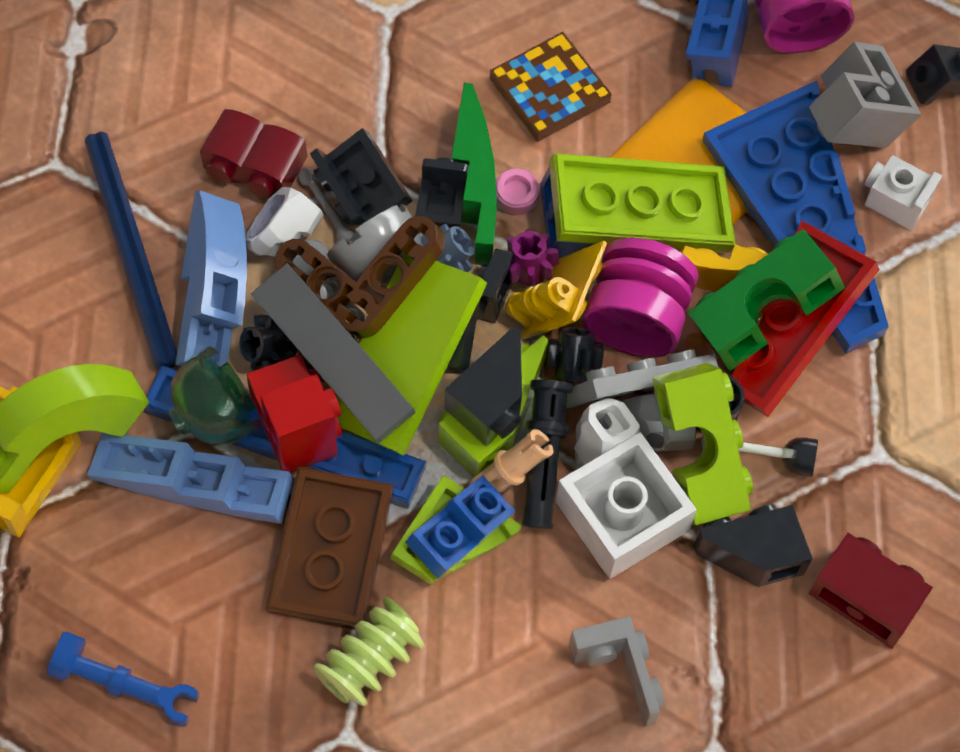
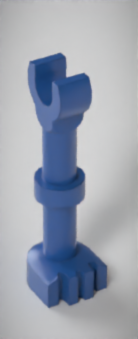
(68, 661)

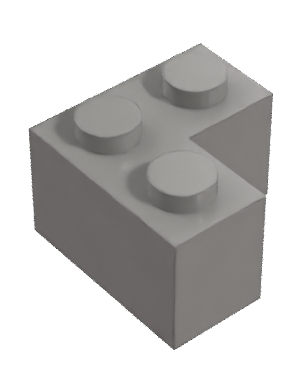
(863, 99)

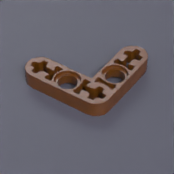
(368, 291)

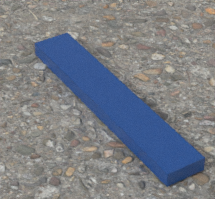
(355, 454)

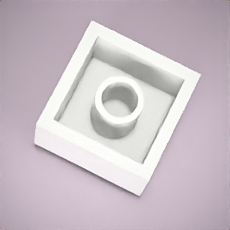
(625, 505)

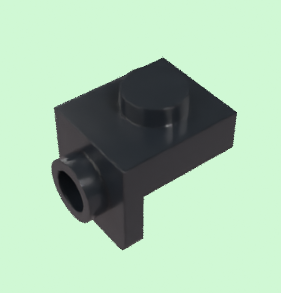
(935, 72)
(442, 191)

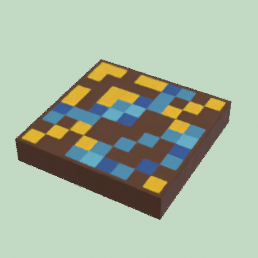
(550, 86)

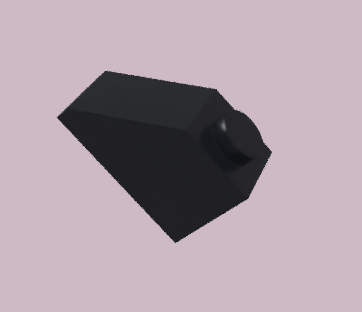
(490, 391)

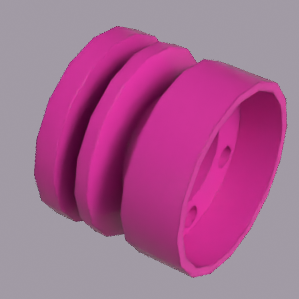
(804, 24)
(640, 297)

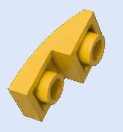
(718, 271)

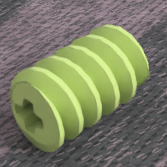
(369, 653)

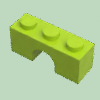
(717, 479)

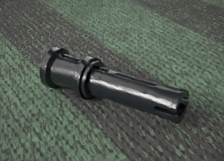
(549, 418)

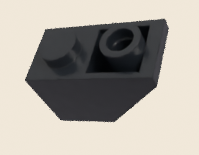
(758, 547)

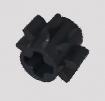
(265, 343)
(574, 354)

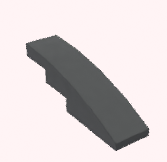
(333, 353)

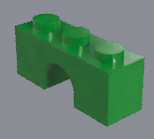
(791, 271)

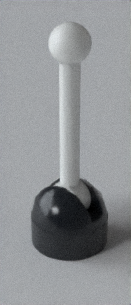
(797, 454)

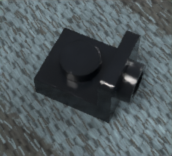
(498, 284)

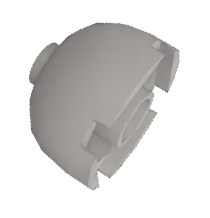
(368, 243)

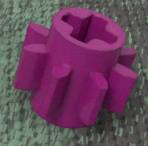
(531, 258)

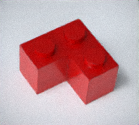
(296, 413)

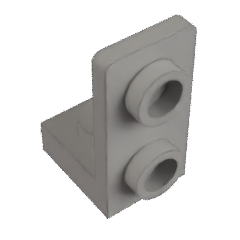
(600, 645)

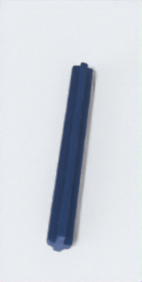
(131, 250)

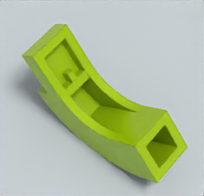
(61, 404)

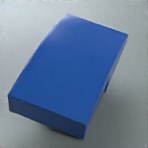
(460, 526)

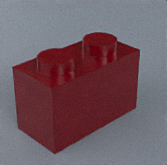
(870, 589)

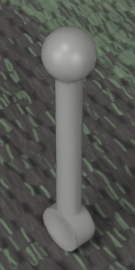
(308, 178)

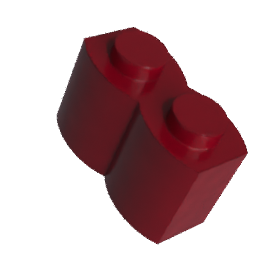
(253, 153)

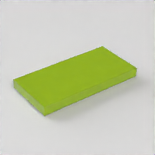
(640, 199)
(419, 343)

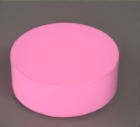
(517, 191)

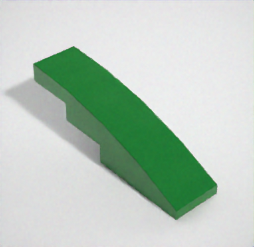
(474, 148)

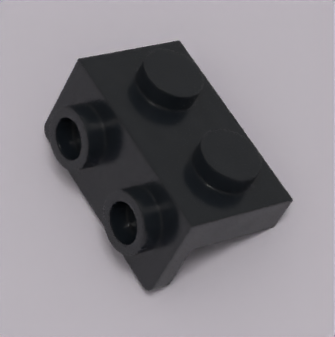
(359, 179)

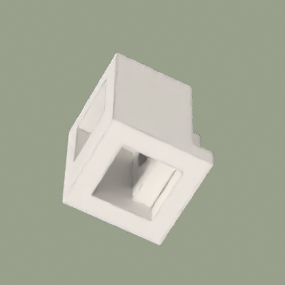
(900, 191)

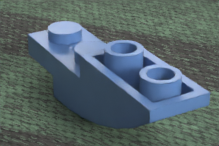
(216, 276)

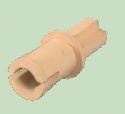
(512, 465)

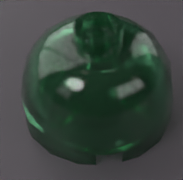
(211, 401)

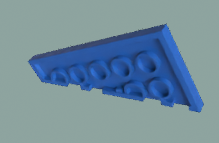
(794, 175)

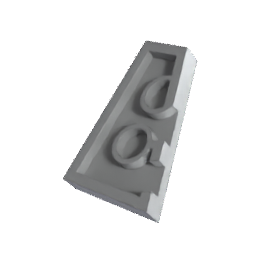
(607, 384)

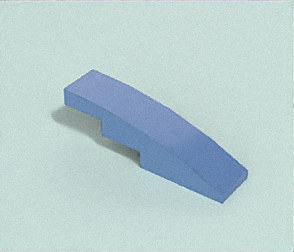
(191, 478)

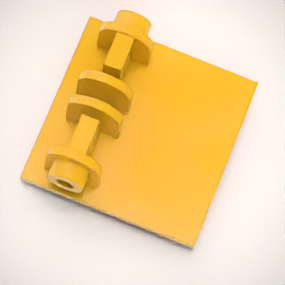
(561, 298)

